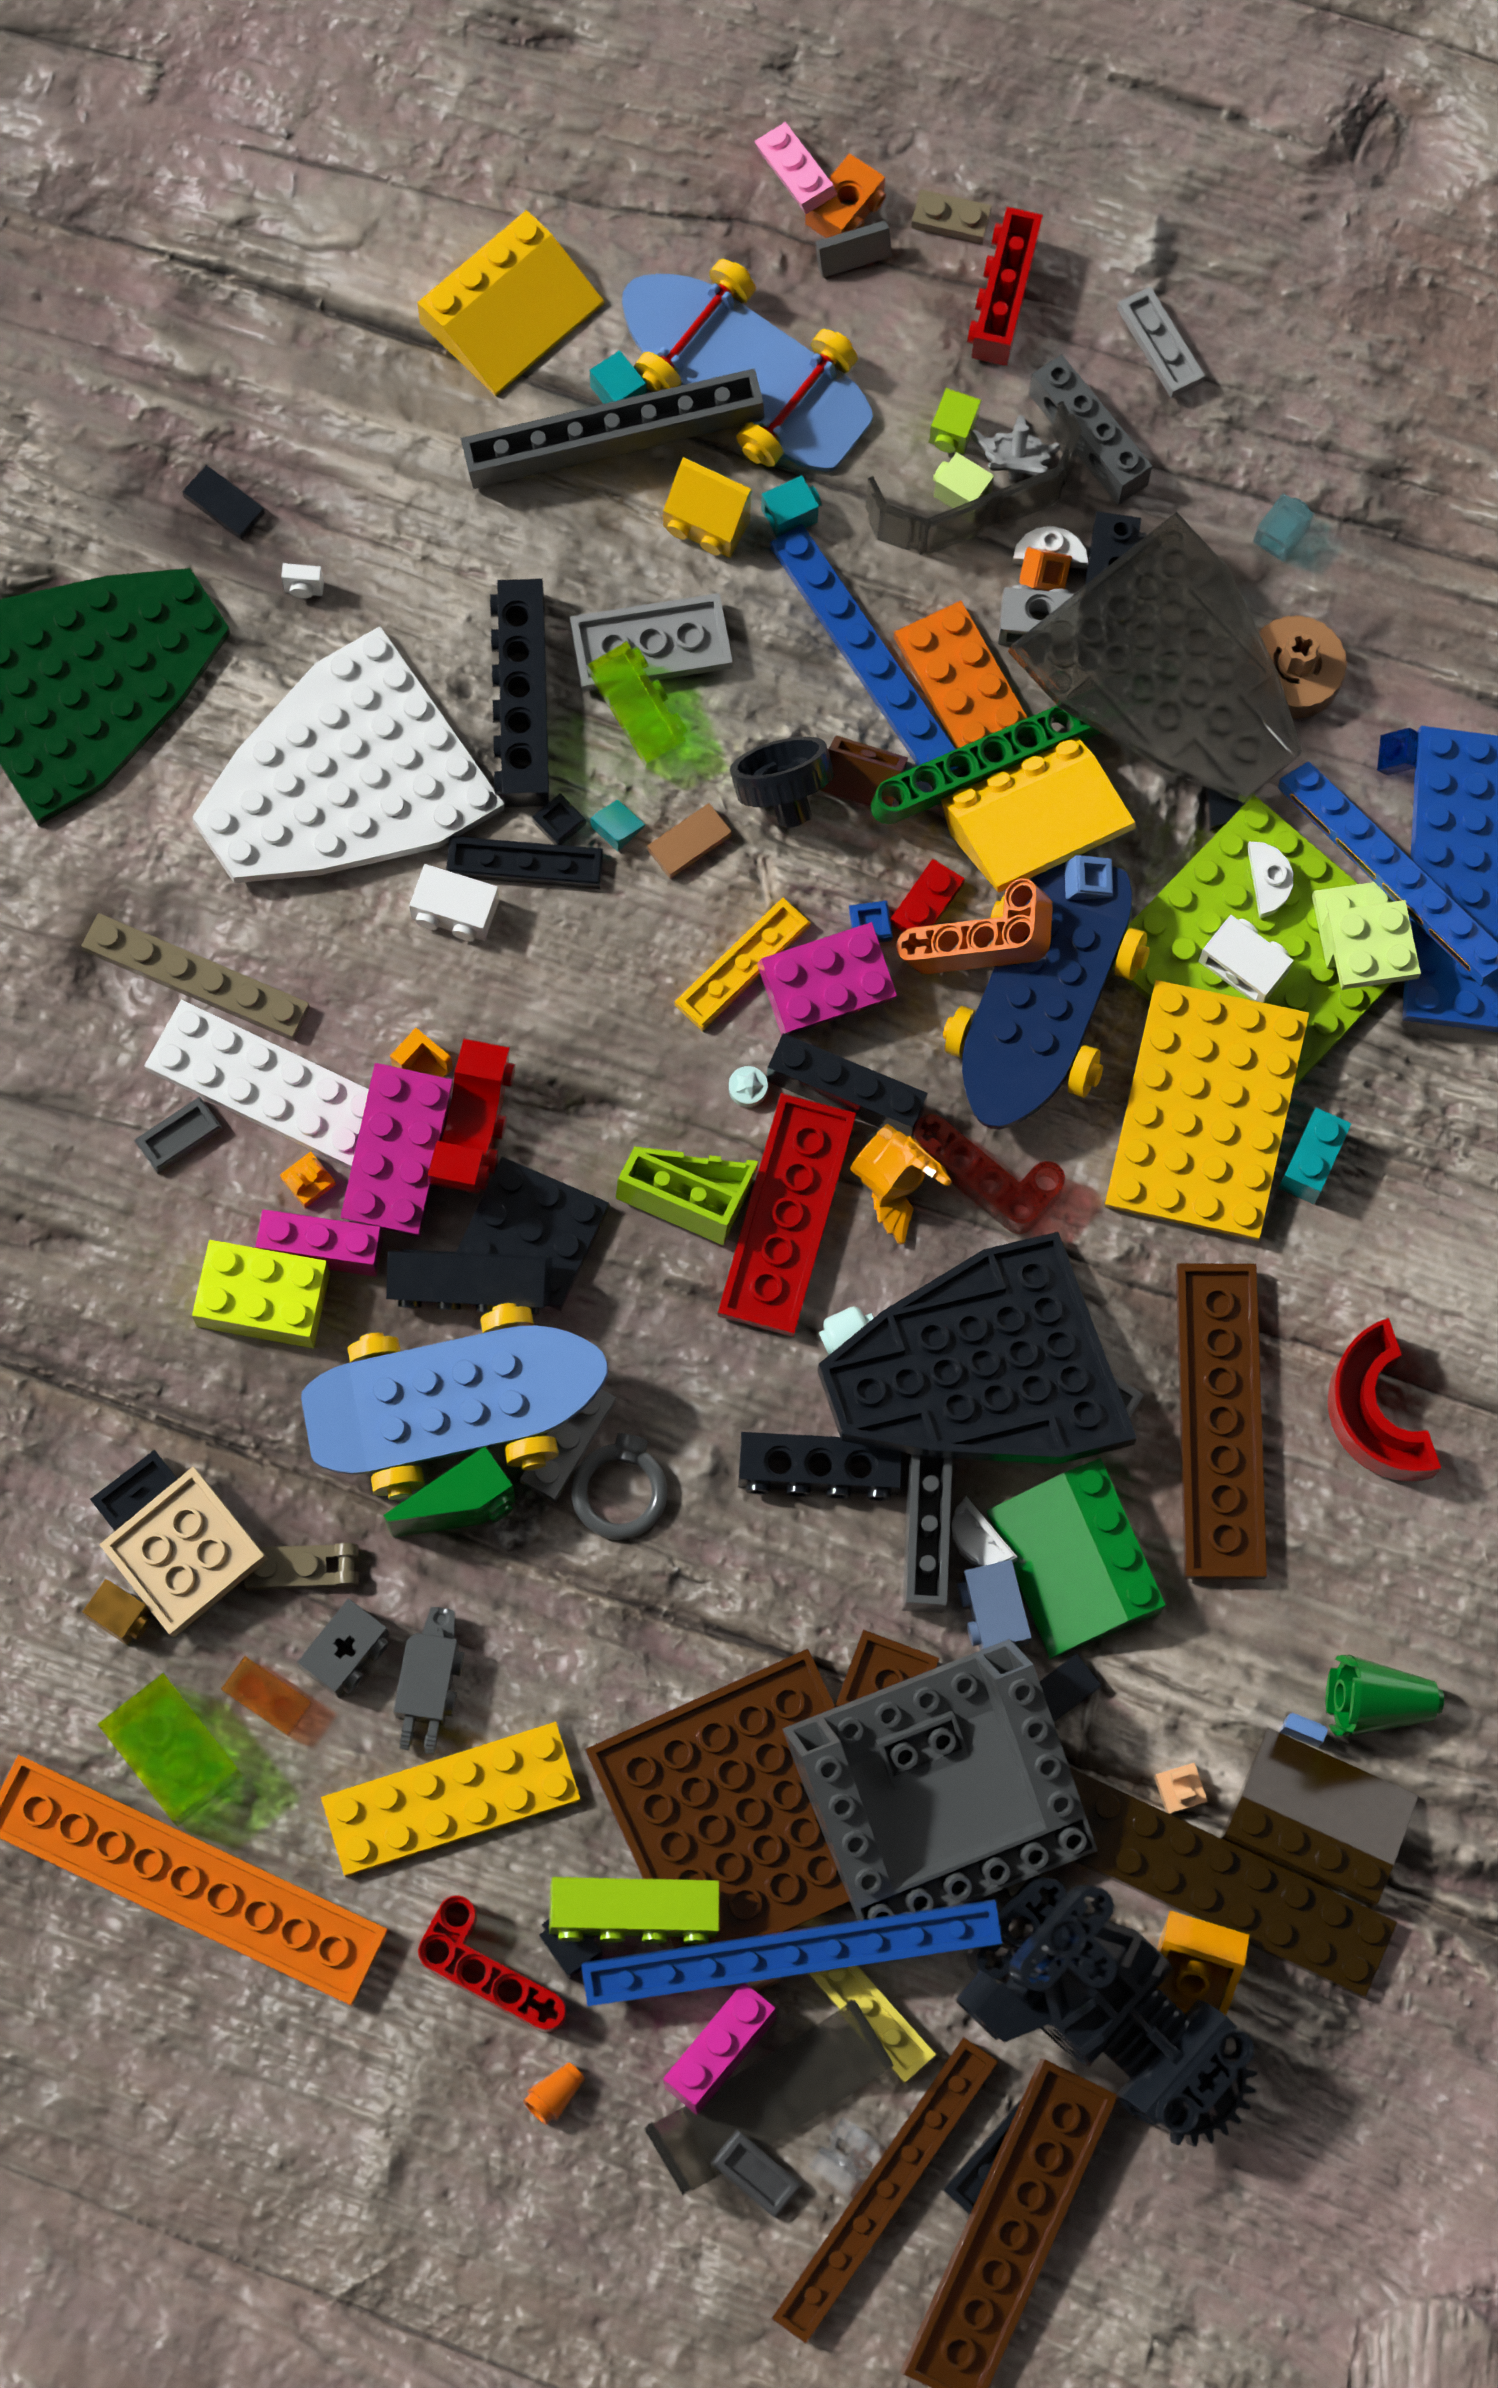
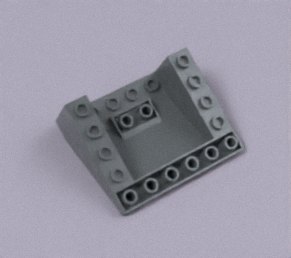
(942, 1786)

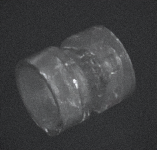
(845, 2173)

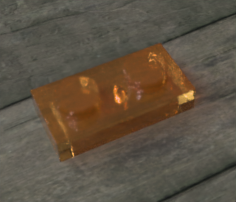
(266, 1696)

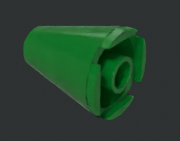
(1378, 1697)

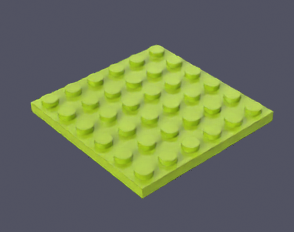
(1222, 885)

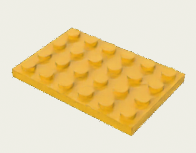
(1207, 1110)

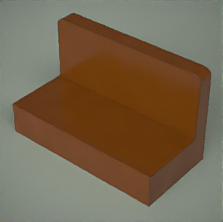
(861, 770)

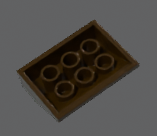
(1320, 1818)

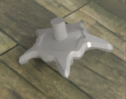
(1016, 451)

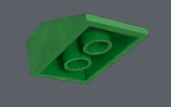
(457, 1499)

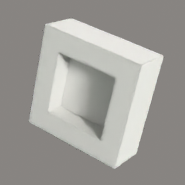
(302, 580)

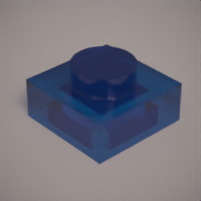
(1398, 751)

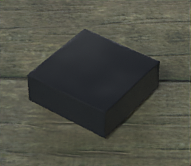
(559, 820)

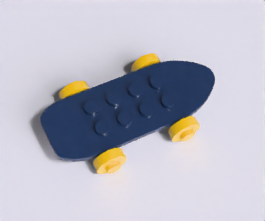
(1038, 1012)

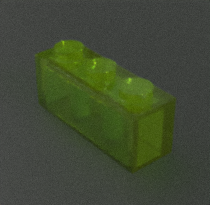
(637, 703)

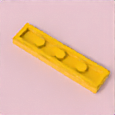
(738, 965)

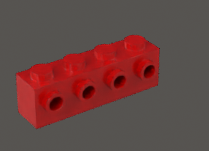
(1006, 286)

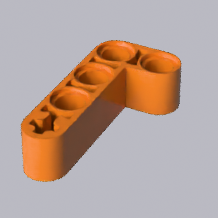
(931, 947)

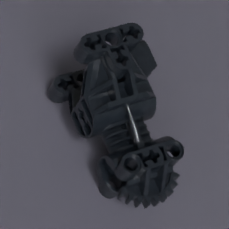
(1107, 2000)

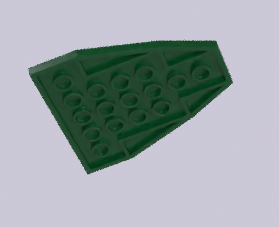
(95, 676)

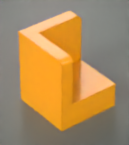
(421, 1055)

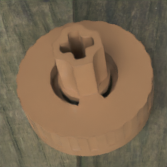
(1306, 649)

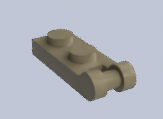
(305, 1567)

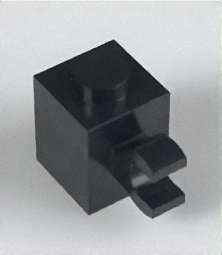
(570, 1954)

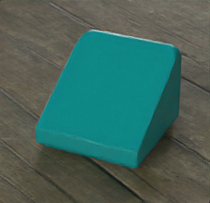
(616, 824)

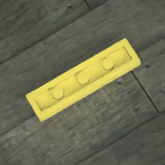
(896, 2035)

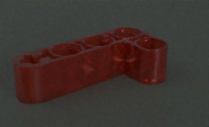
(984, 1168)

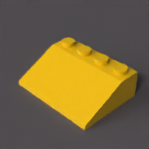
(509, 303)
(1036, 814)

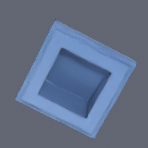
(1088, 878)

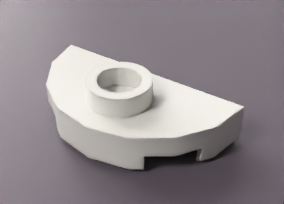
(1053, 540)
(1271, 877)
(977, 1538)

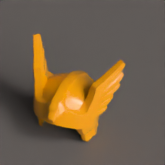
(894, 1168)

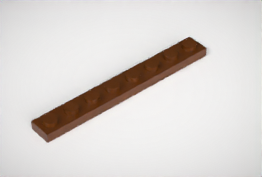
(884, 2190)

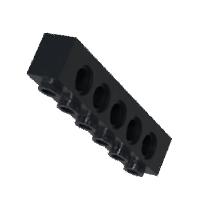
(520, 600)

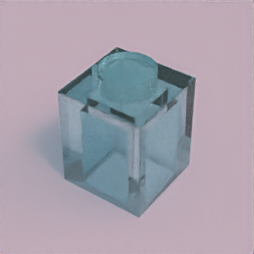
(1283, 527)

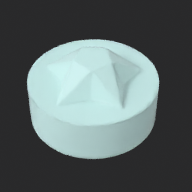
(748, 1086)

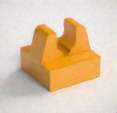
(307, 1179)

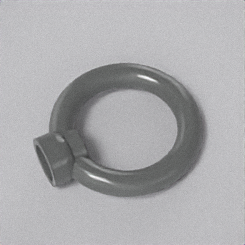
(629, 1450)

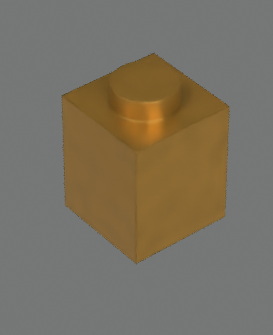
(117, 1612)

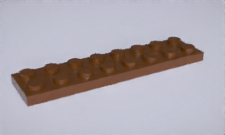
(1220, 1421)
(1010, 2230)

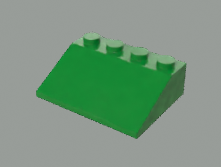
(1077, 1559)

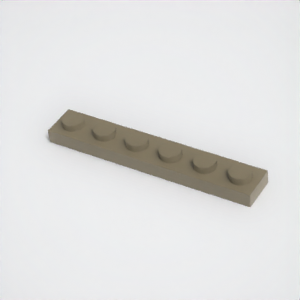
(195, 976)

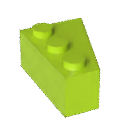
(687, 1190)

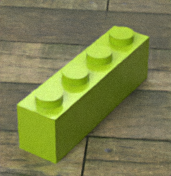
(634, 1908)

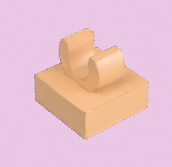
(1180, 1788)

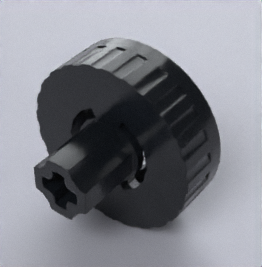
(783, 777)

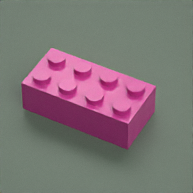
(395, 1149)

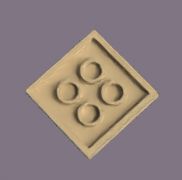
(183, 1552)

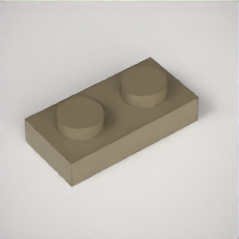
(951, 216)

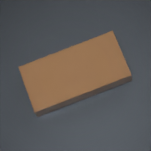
(689, 840)

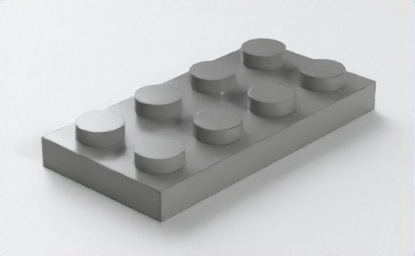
(673, 636)

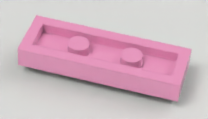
(795, 168)

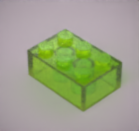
(170, 1749)

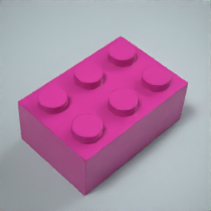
(826, 979)

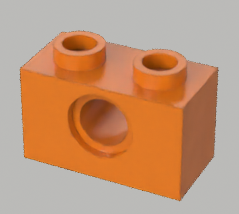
(852, 182)

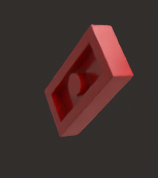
(928, 897)

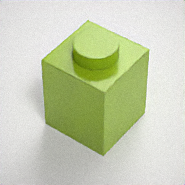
(954, 421)

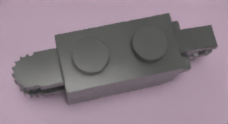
(427, 1678)

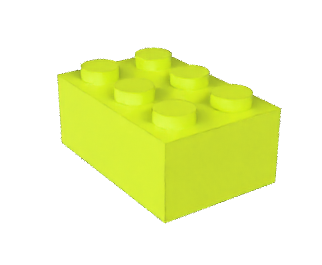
(261, 1293)

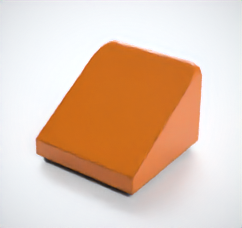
(1045, 569)

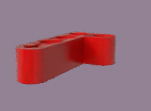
(495, 1975)

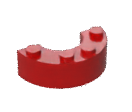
(474, 1118)
(1360, 1422)

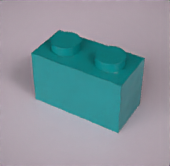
(1315, 1155)

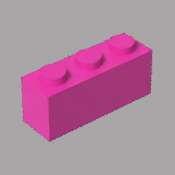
(342, 1244)
(720, 2048)

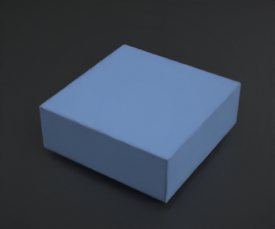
(1304, 1730)

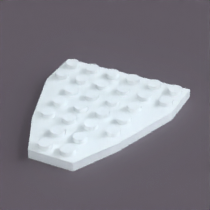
(344, 774)

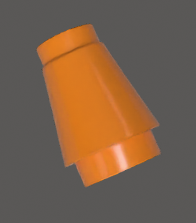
(553, 2093)

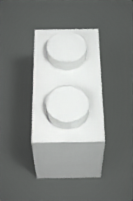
(454, 903)
(1246, 959)

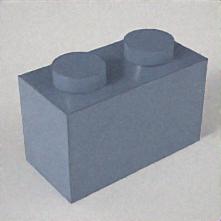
(994, 1605)

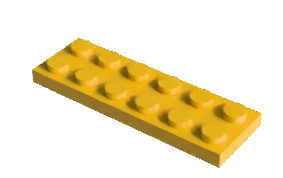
(450, 1799)

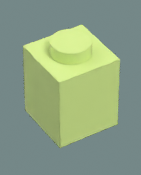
(961, 481)

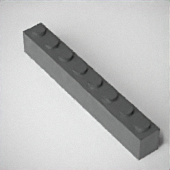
(613, 428)

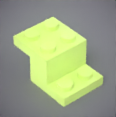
(1365, 935)

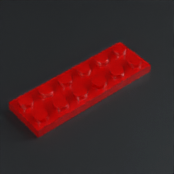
(787, 1215)

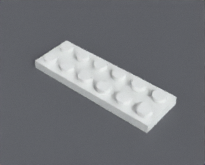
(260, 1082)

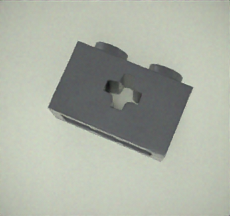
(347, 1626)

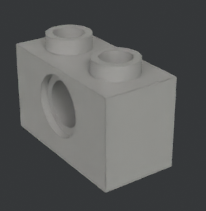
(1019, 604)

